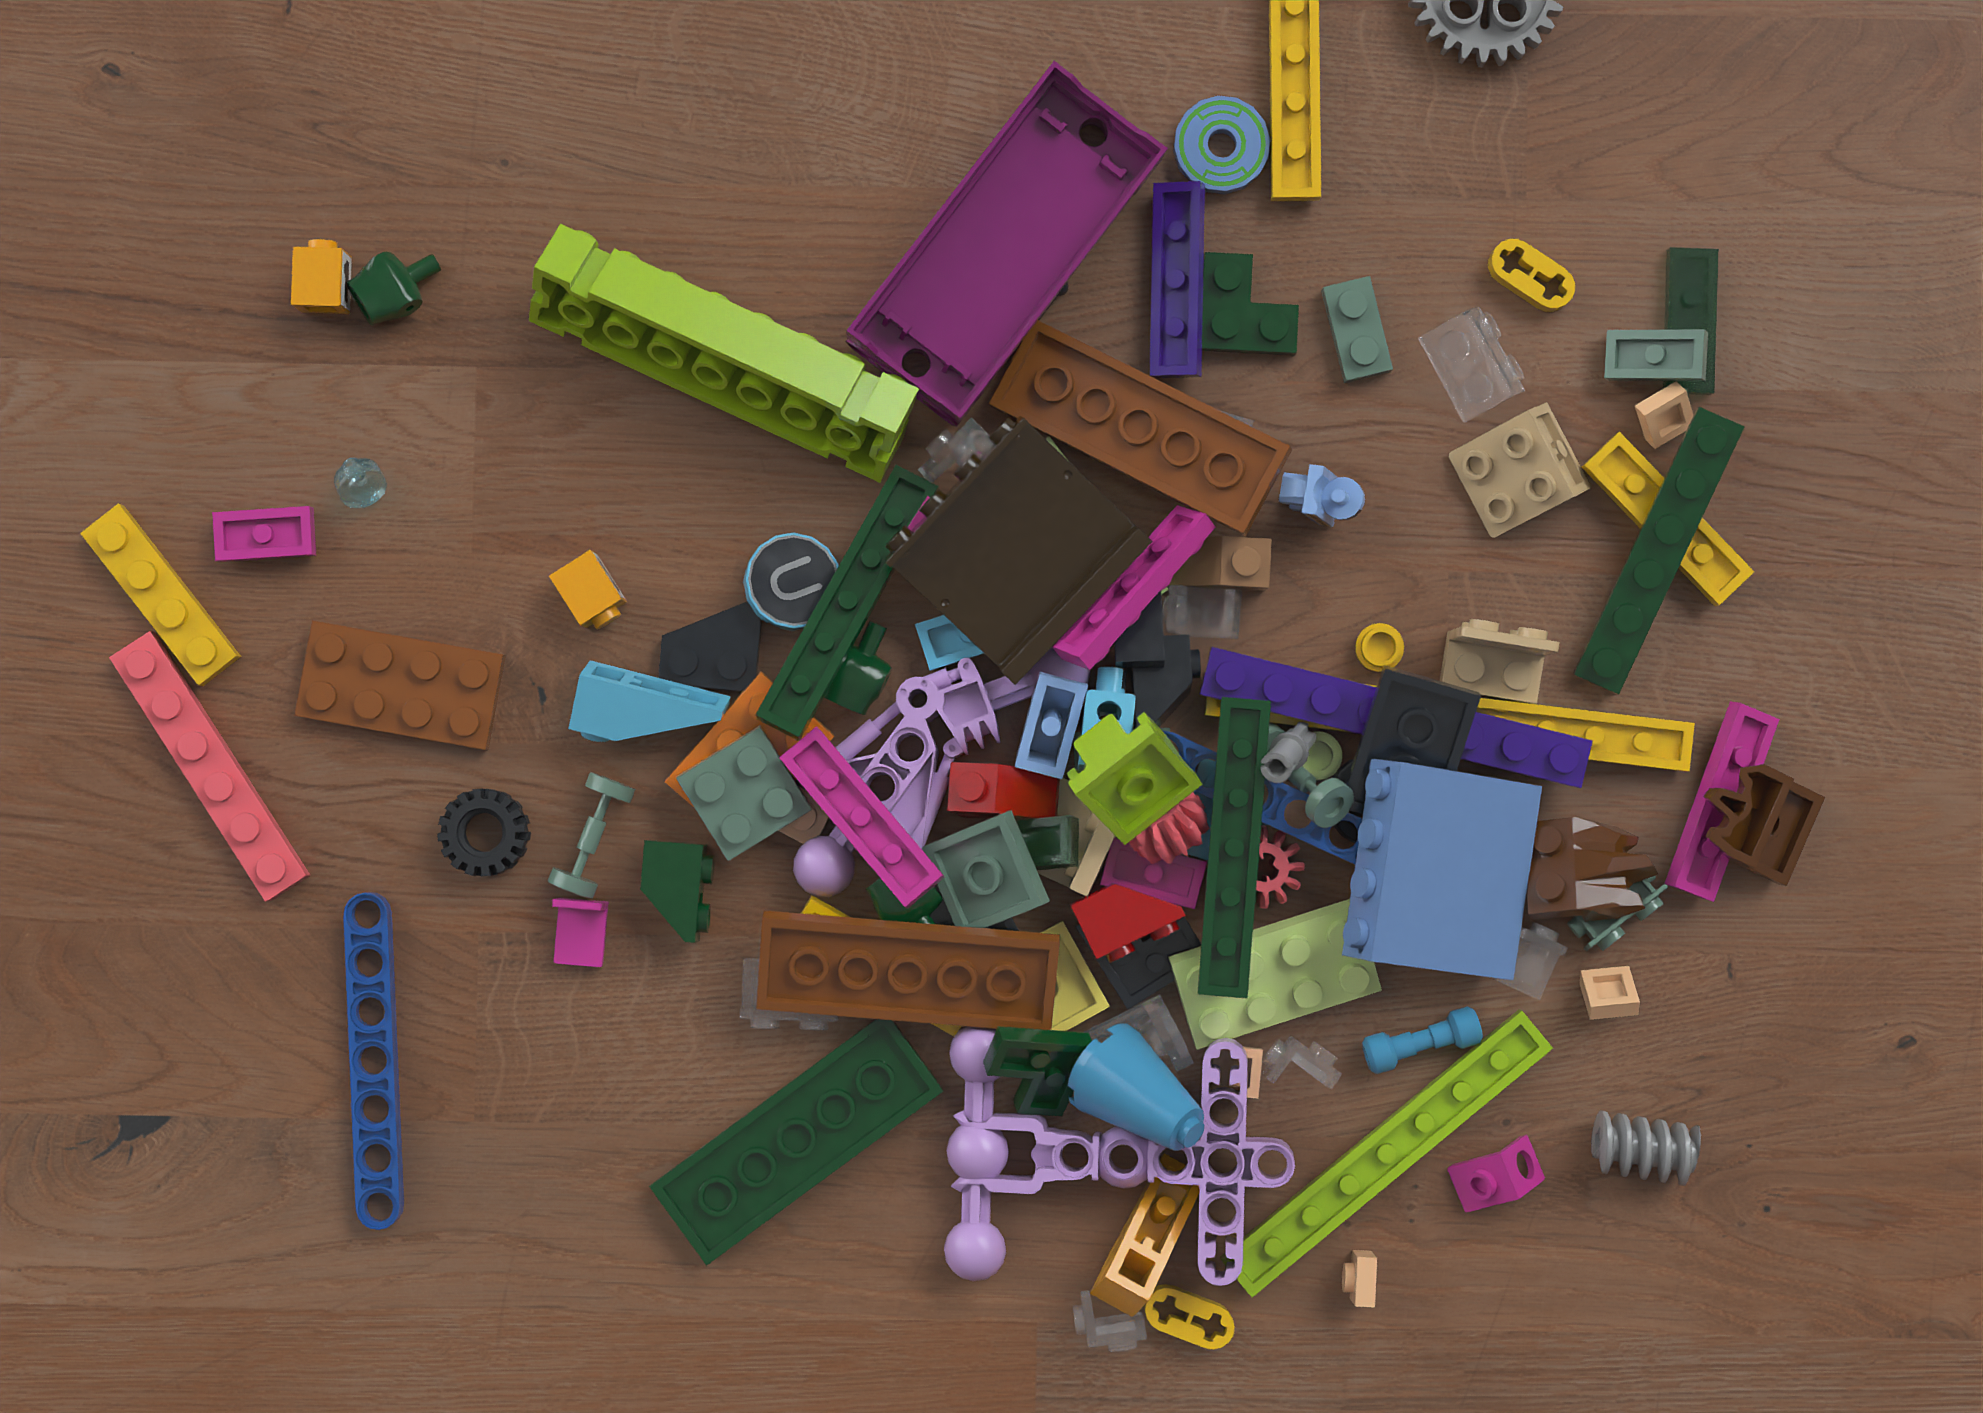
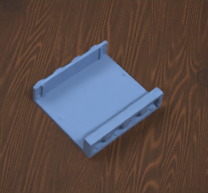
(1441, 870)

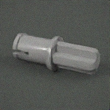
(1288, 753)

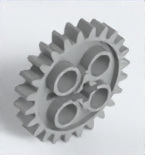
(1500, 34)

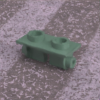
(1609, 931)

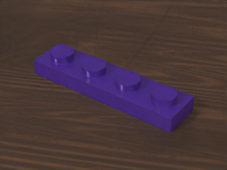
(1177, 279)

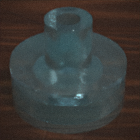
(359, 482)

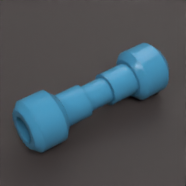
(1459, 1029)

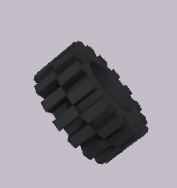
(454, 832)

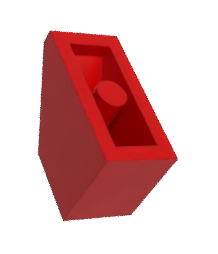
(993, 789)

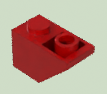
(1121, 915)

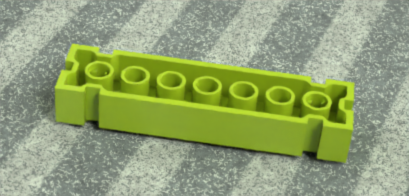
(720, 352)

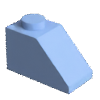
(1050, 725)

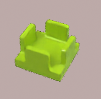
(1130, 776)

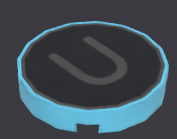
(788, 579)

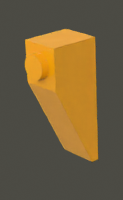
(1145, 1243)

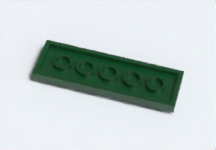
(796, 1138)

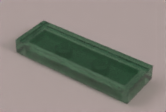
(1693, 303)

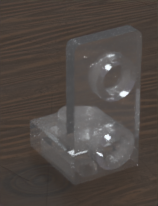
(1156, 1027)

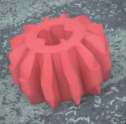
(1173, 832)
(1280, 863)

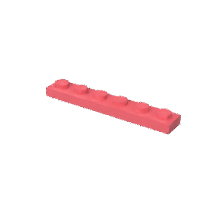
(209, 766)

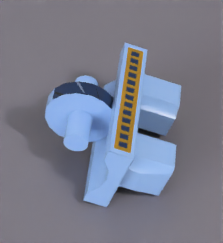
(1322, 495)

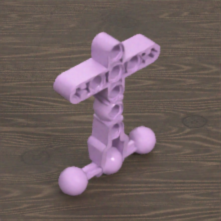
(980, 1153)

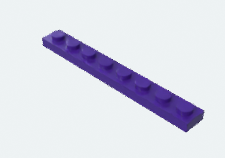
(1347, 704)

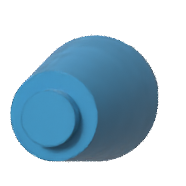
(1135, 1090)

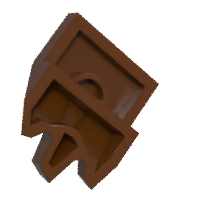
(1764, 821)
(1584, 871)

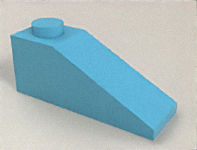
(629, 704)

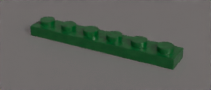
(1658, 549)
(842, 608)
(1234, 848)

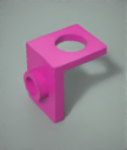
(580, 931)
(1495, 1176)

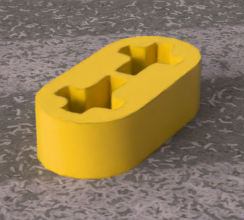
(1539, 266)
(1184, 1327)

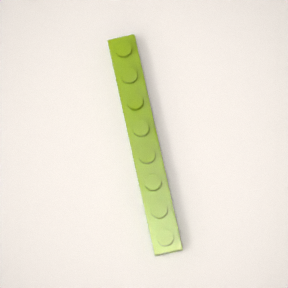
(1389, 1150)

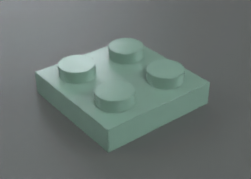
(744, 793)
(987, 873)

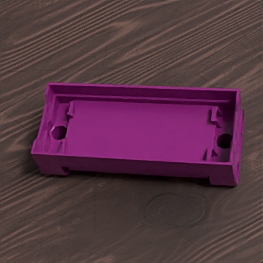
(1004, 243)

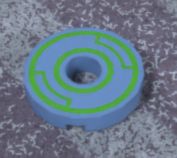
(1229, 117)

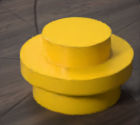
(1379, 646)

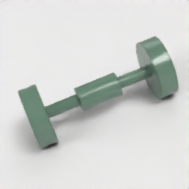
(1328, 801)
(591, 836)

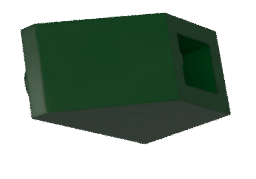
(675, 882)

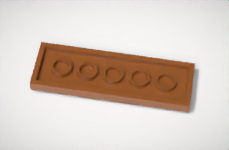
(1141, 427)
(907, 971)

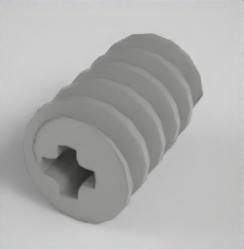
(1645, 1146)

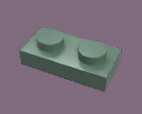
(1357, 329)
(1656, 355)

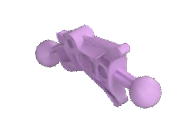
(826, 862)

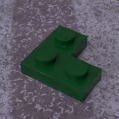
(1235, 322)
(1043, 1063)

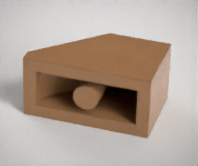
(1228, 564)

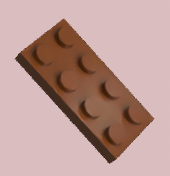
(400, 685)

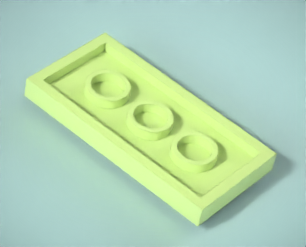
(1292, 974)

